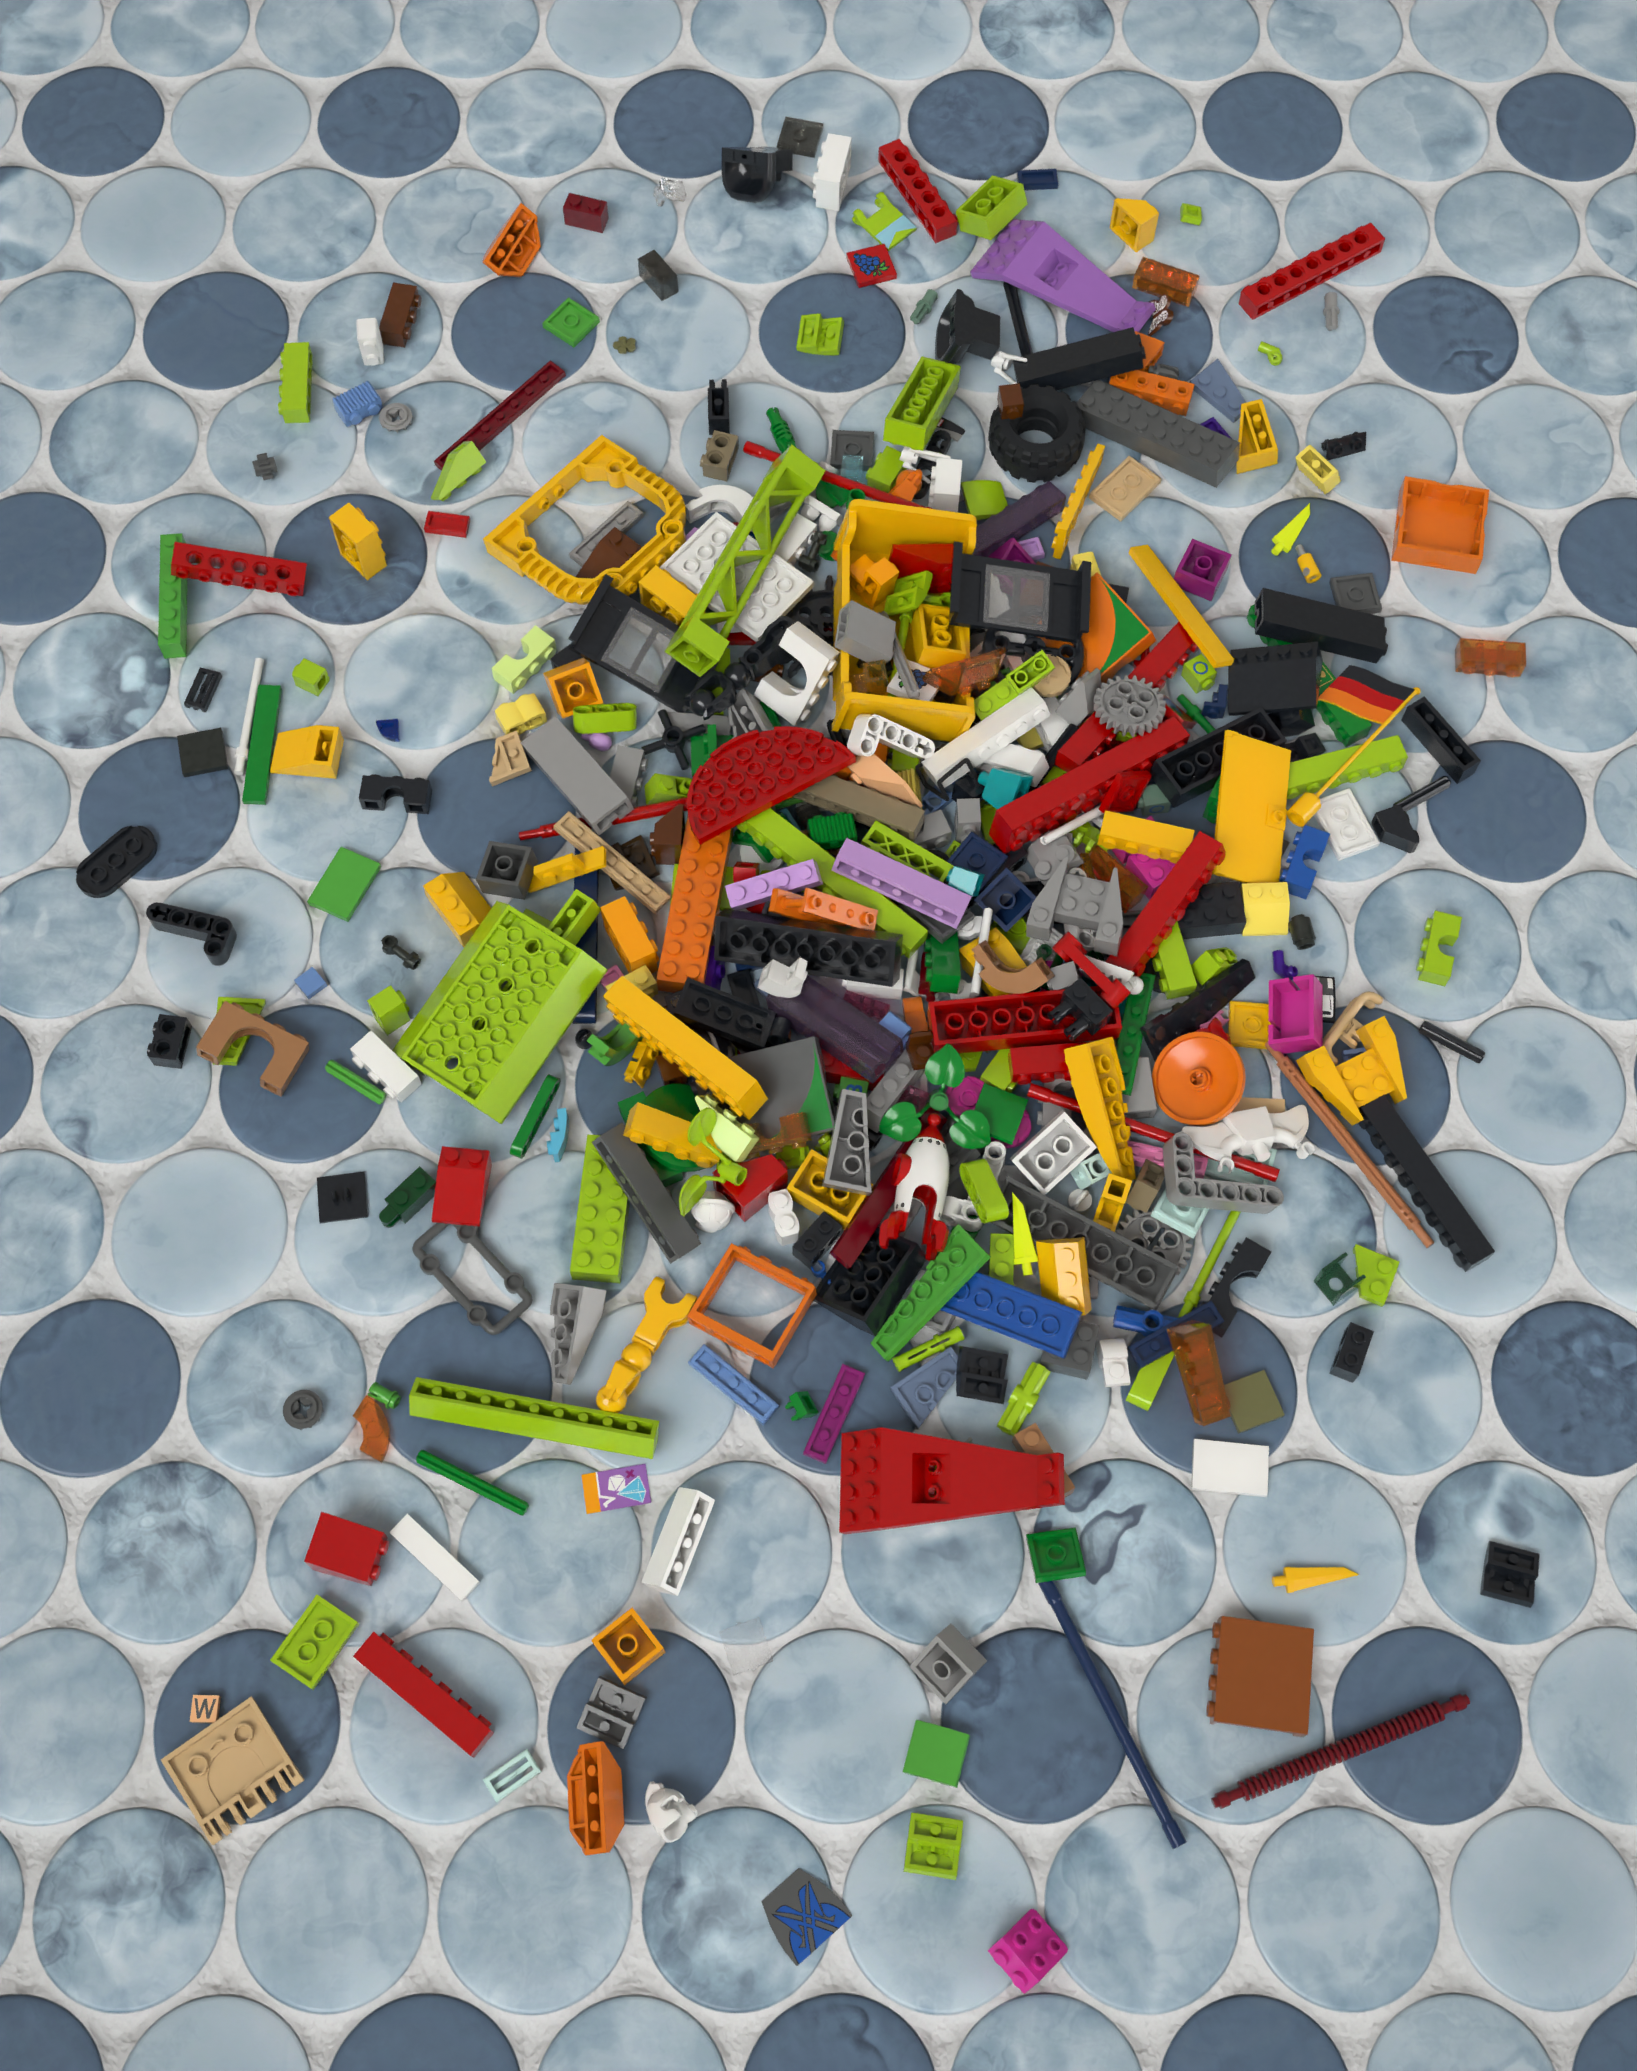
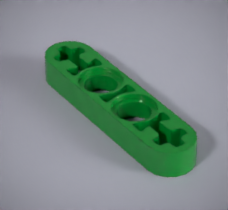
(535, 1116)

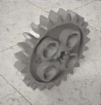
(1129, 705)
(1134, 1231)

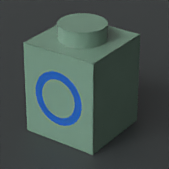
(1153, 801)

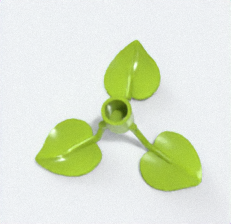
(728, 1169)

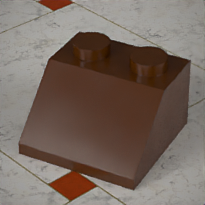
(668, 837)

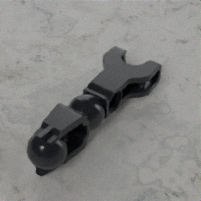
(736, 676)

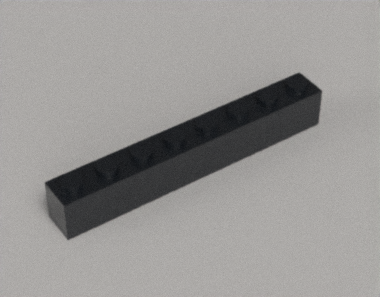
(1425, 1184)

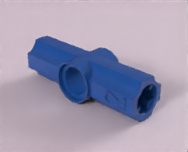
(1134, 1320)

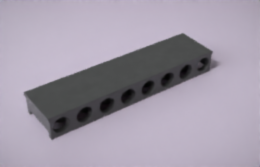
(1108, 1255)

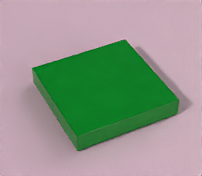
(1055, 1555)

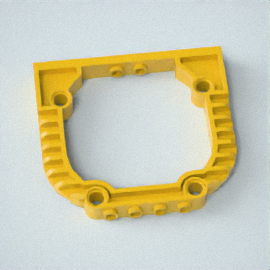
(598, 462)

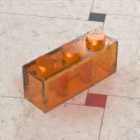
(1162, 279)
(1490, 657)

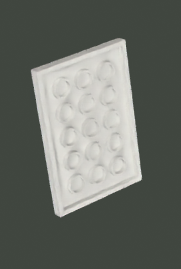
(774, 594)

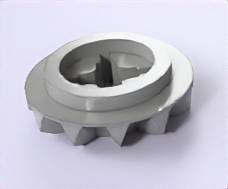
(392, 411)

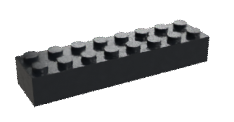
(828, 948)

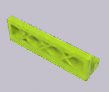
(907, 850)

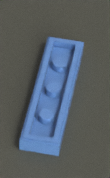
(733, 1384)

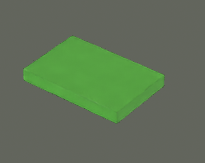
(344, 884)

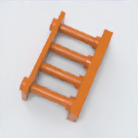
(822, 908)

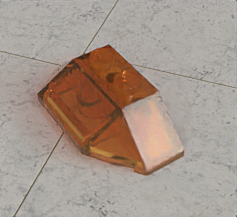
(966, 674)

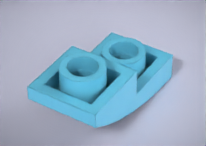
(560, 1137)

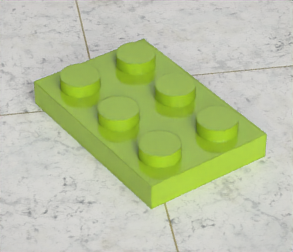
(314, 1642)

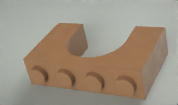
(233, 1022)

